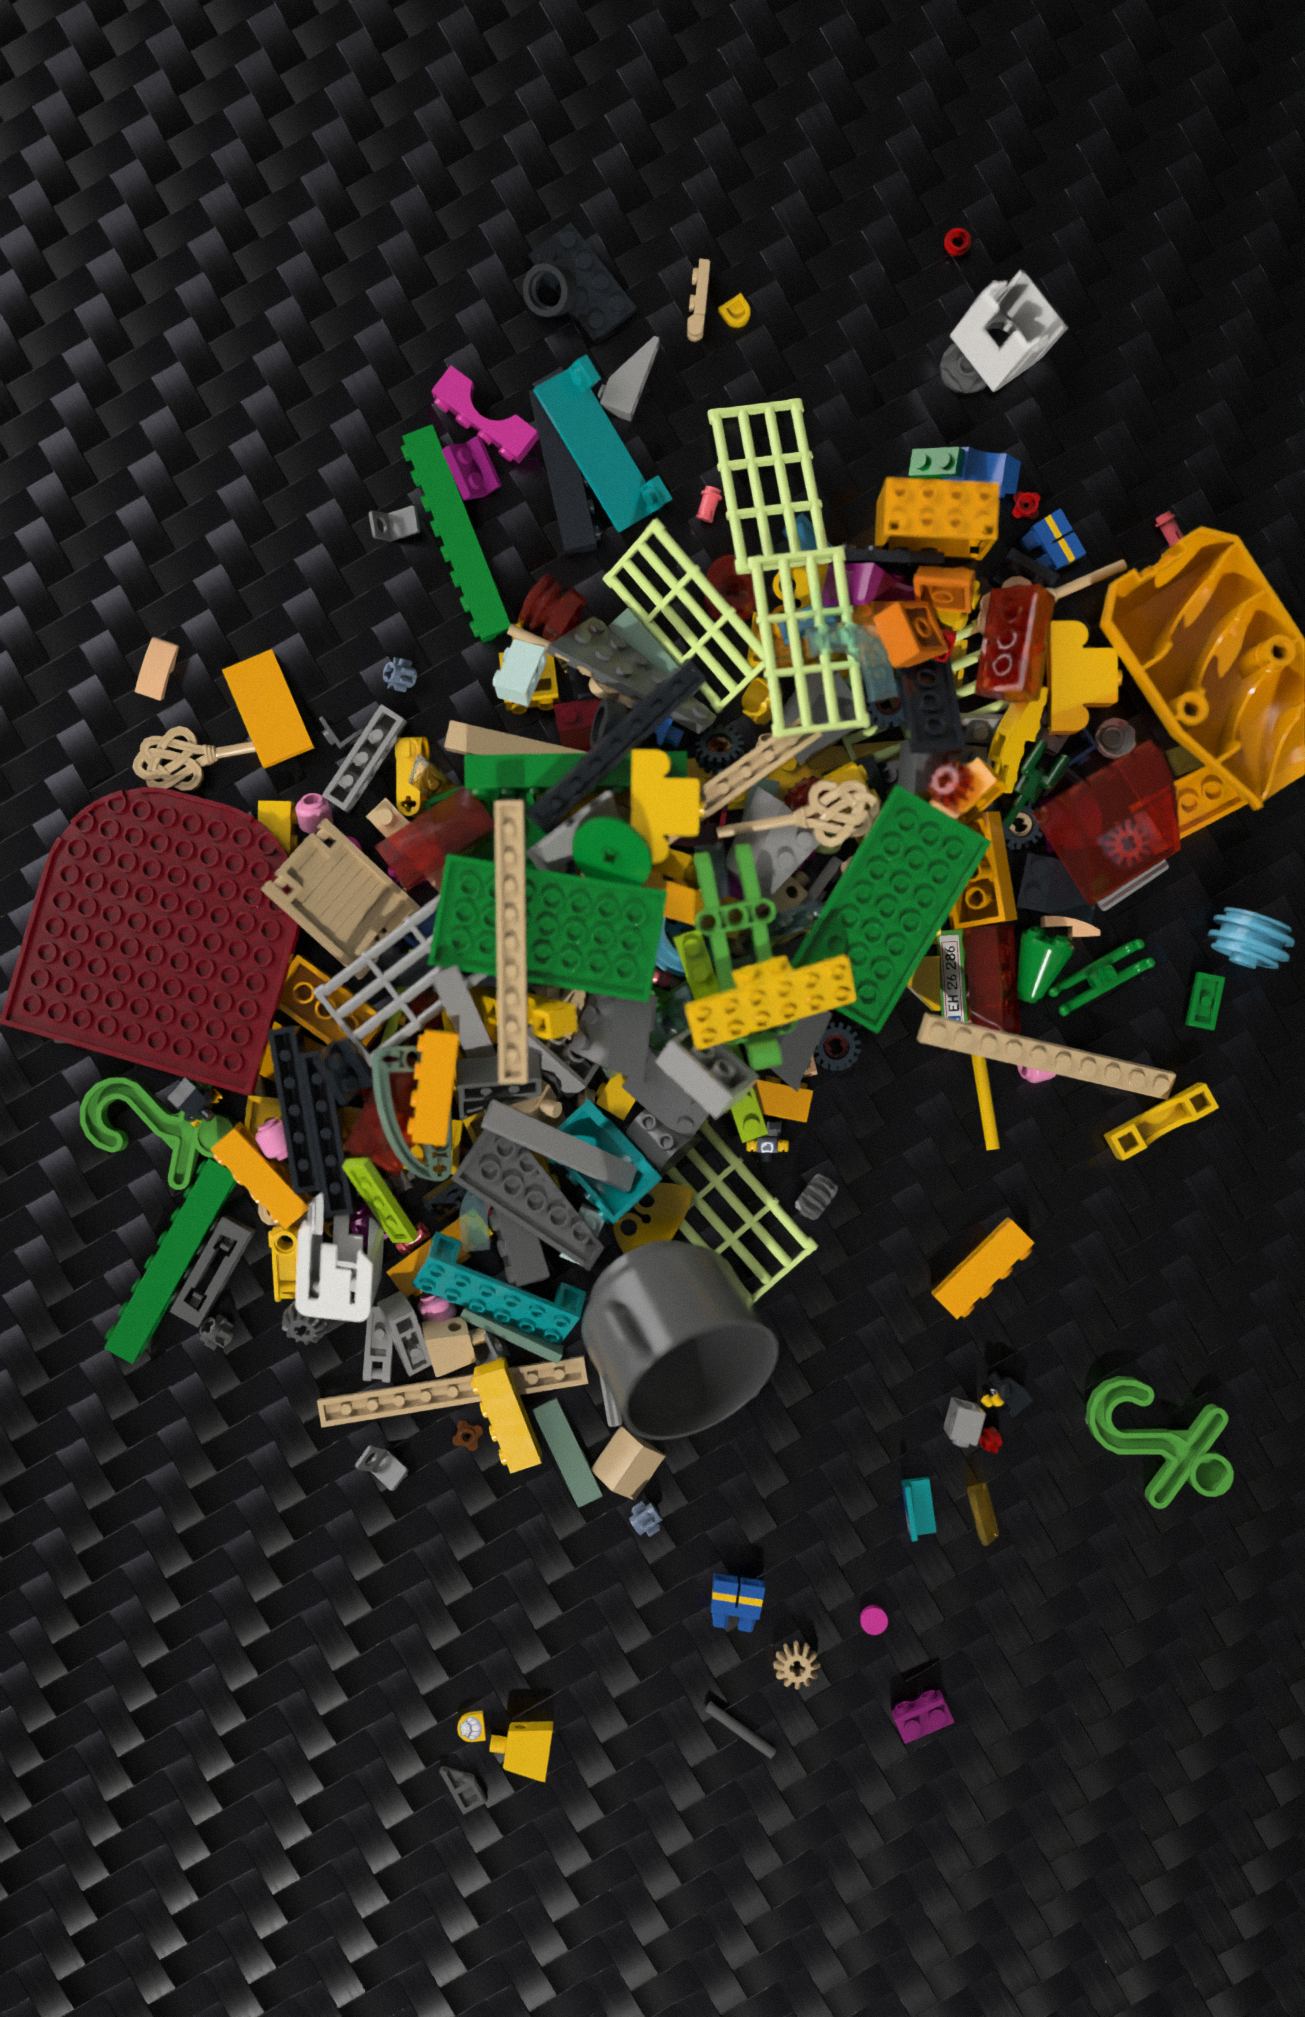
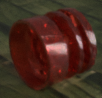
(724, 578)
(552, 610)

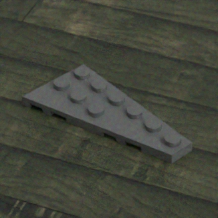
(623, 668)
(520, 1188)

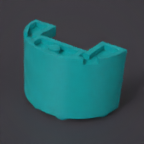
(600, 1131)

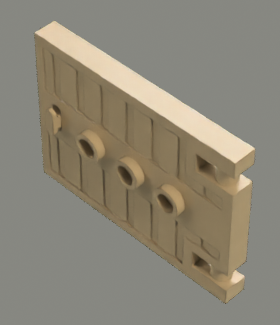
(339, 895)

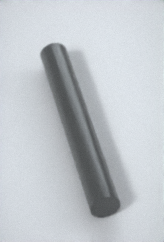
(740, 1729)

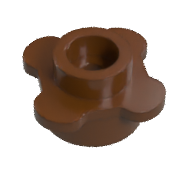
(474, 1431)

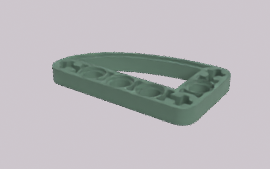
(389, 1122)

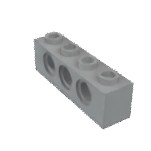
(365, 758)

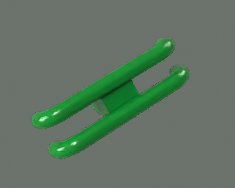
(1100, 976)

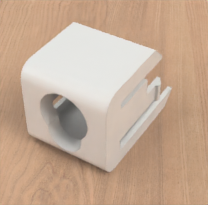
(1021, 313)
(333, 1270)

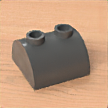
(659, 1143)

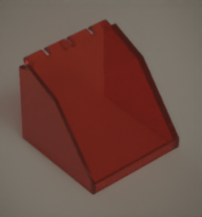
(1117, 825)

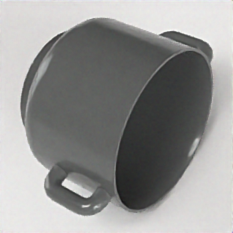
(676, 1339)

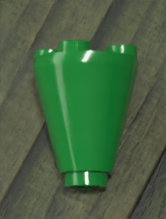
(1040, 962)

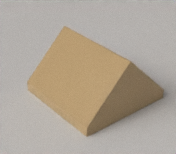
(627, 1463)

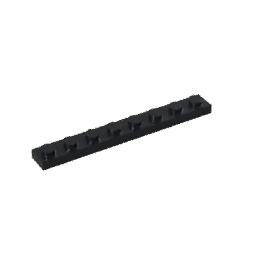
(616, 745)

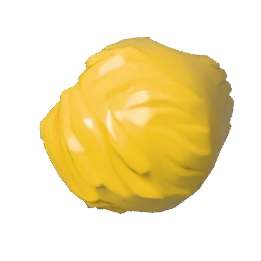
(757, 701)

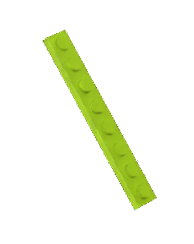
(703, 985)

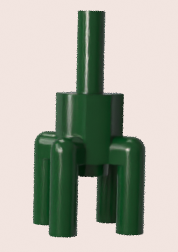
(1034, 779)

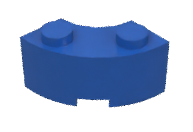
(990, 467)

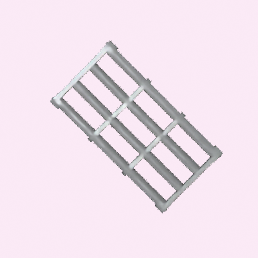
(385, 979)

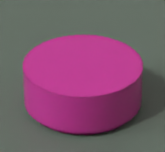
(873, 1620)

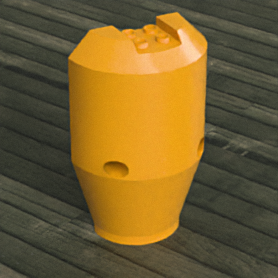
(1216, 660)

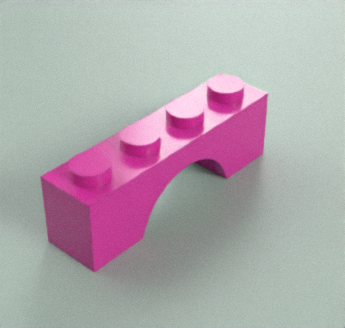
(511, 435)

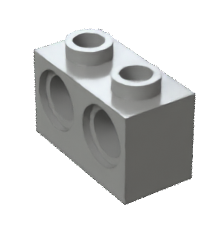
(964, 1422)

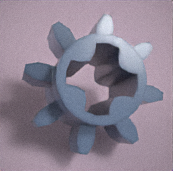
(399, 674)
(645, 1518)

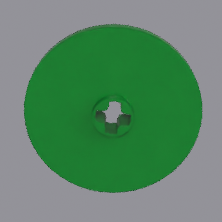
(612, 836)

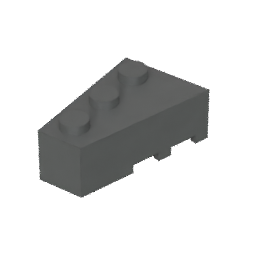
(480, 1084)
(520, 1252)

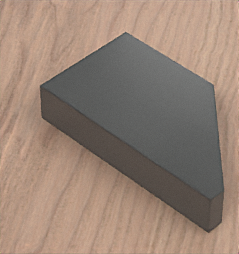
(464, 1788)

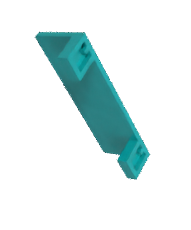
(598, 446)
(504, 1302)

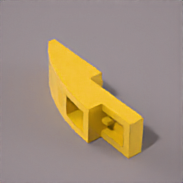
(1018, 725)

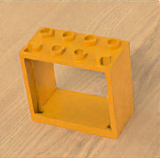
(938, 516)

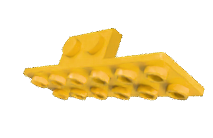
(769, 997)

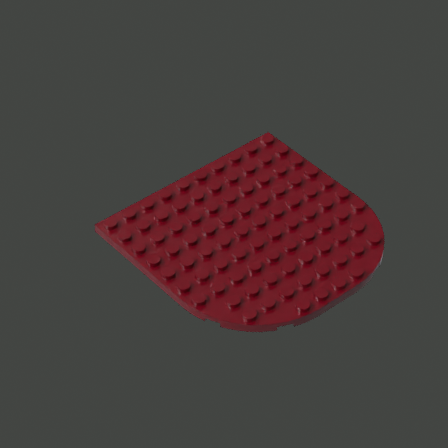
(158, 938)

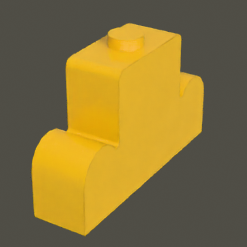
(1077, 678)
(662, 804)

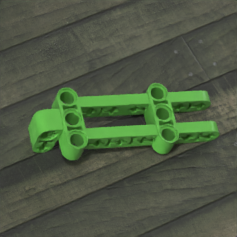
(761, 1046)

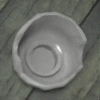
(1115, 738)

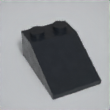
(1049, 889)

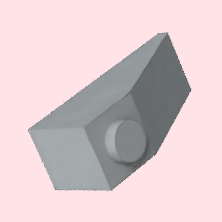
(627, 383)
(405, 1332)

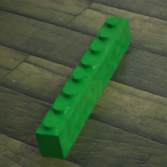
(457, 534)
(541, 771)
(171, 1261)

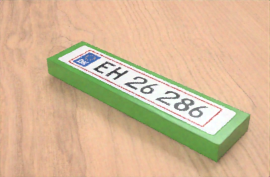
(952, 975)

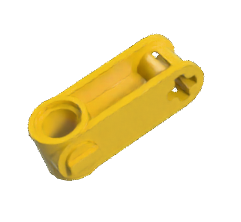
(406, 752)
(284, 1261)

